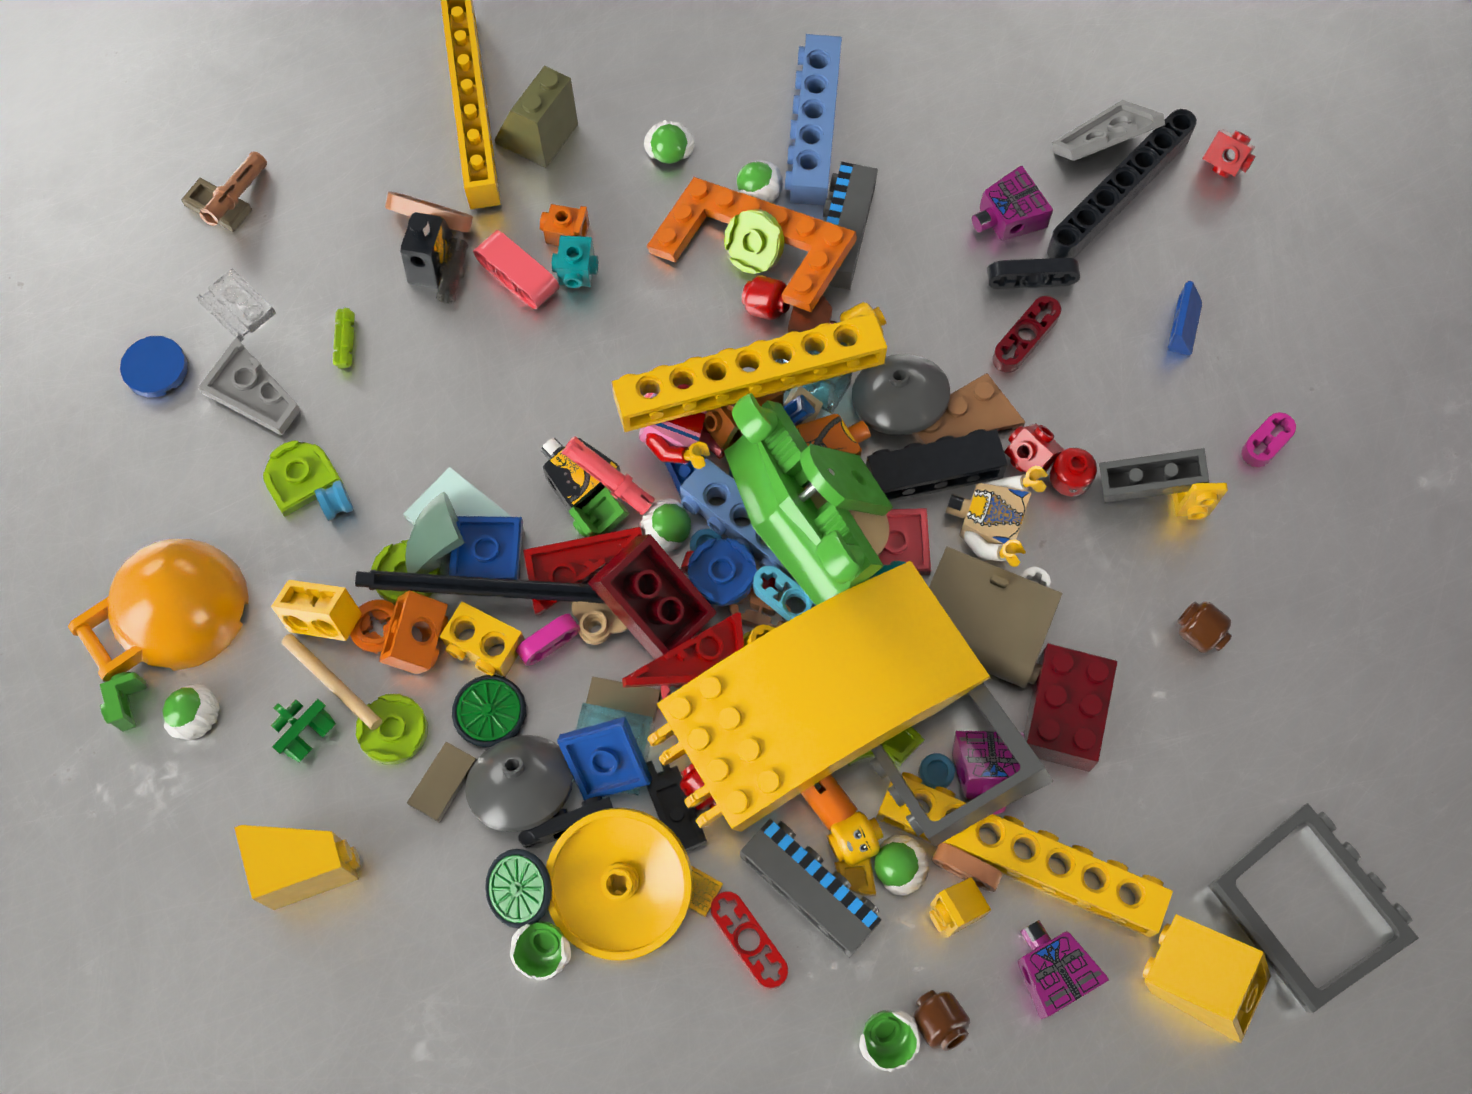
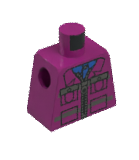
(1013, 207)
(982, 762)
(1057, 970)

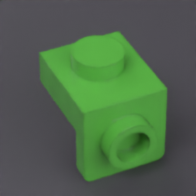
(599, 515)
(116, 705)

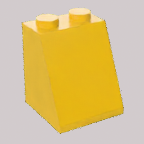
(294, 863)
(1208, 976)

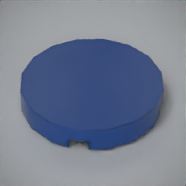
(153, 366)
(722, 571)

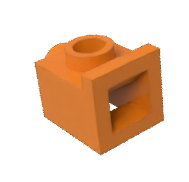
(564, 222)

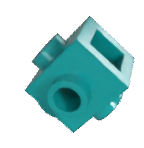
(575, 261)

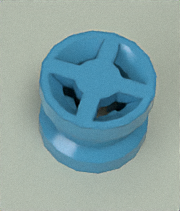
(334, 500)

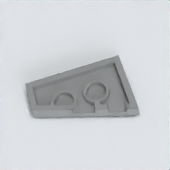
(1107, 129)
(249, 389)

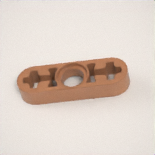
(408, 205)

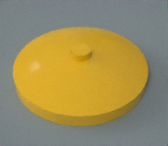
(619, 883)

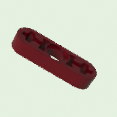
(1029, 321)

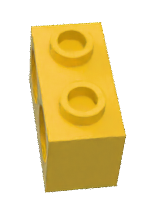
(317, 610)
(487, 633)

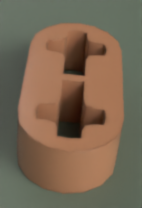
(753, 618)
(967, 866)

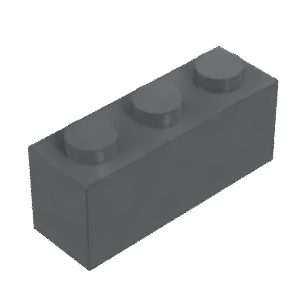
(1153, 475)

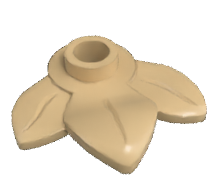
(596, 614)

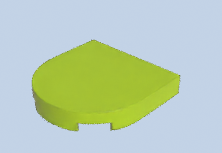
(295, 473)

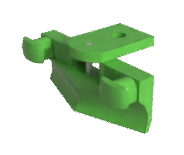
(771, 470)

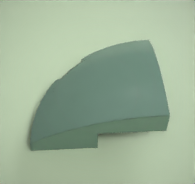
(432, 536)

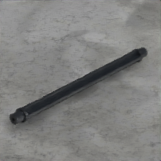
(476, 586)

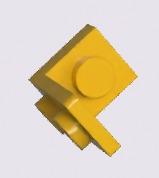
(1199, 500)

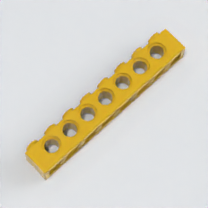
(470, 104)
(769, 376)
(1150, 896)

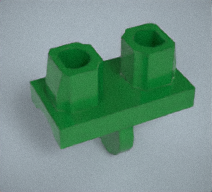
(290, 742)

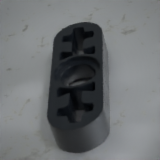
(1033, 273)

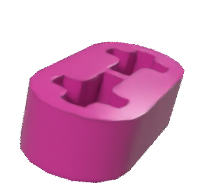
(1273, 444)
(548, 639)

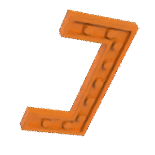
(824, 241)

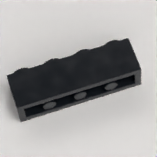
(938, 465)

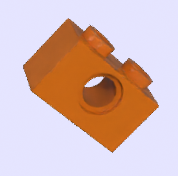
(400, 646)

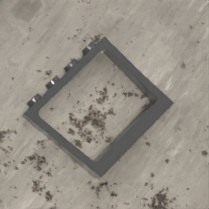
(1027, 780)
(1263, 938)

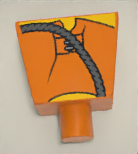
(834, 434)

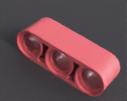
(516, 269)

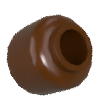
(1204, 627)
(941, 1020)

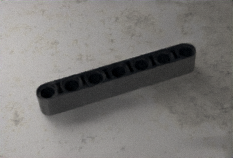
(1122, 185)

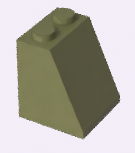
(540, 118)

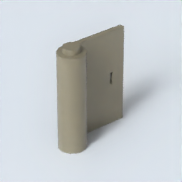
(996, 614)

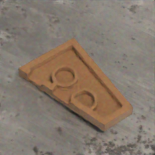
(973, 408)

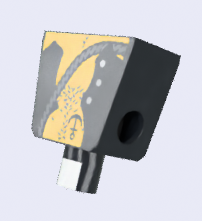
(426, 240)
(568, 479)

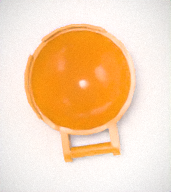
(168, 608)

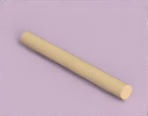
(332, 682)

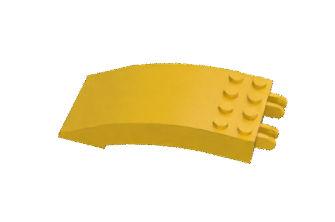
(816, 695)

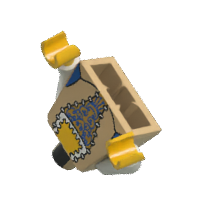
(996, 515)

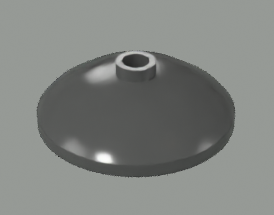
(901, 394)
(523, 796)

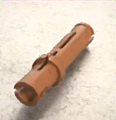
(227, 196)

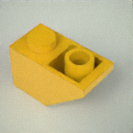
(958, 907)

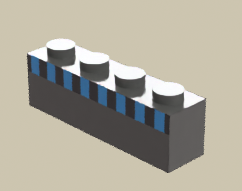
(850, 209)
(811, 887)

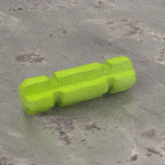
(343, 338)

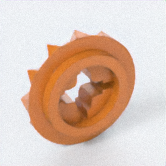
(372, 642)

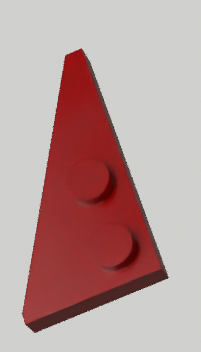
(574, 560)
(692, 656)

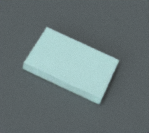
(462, 495)

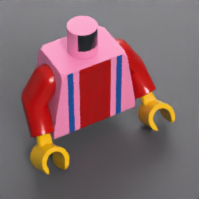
(679, 438)

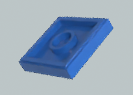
(489, 548)
(604, 758)

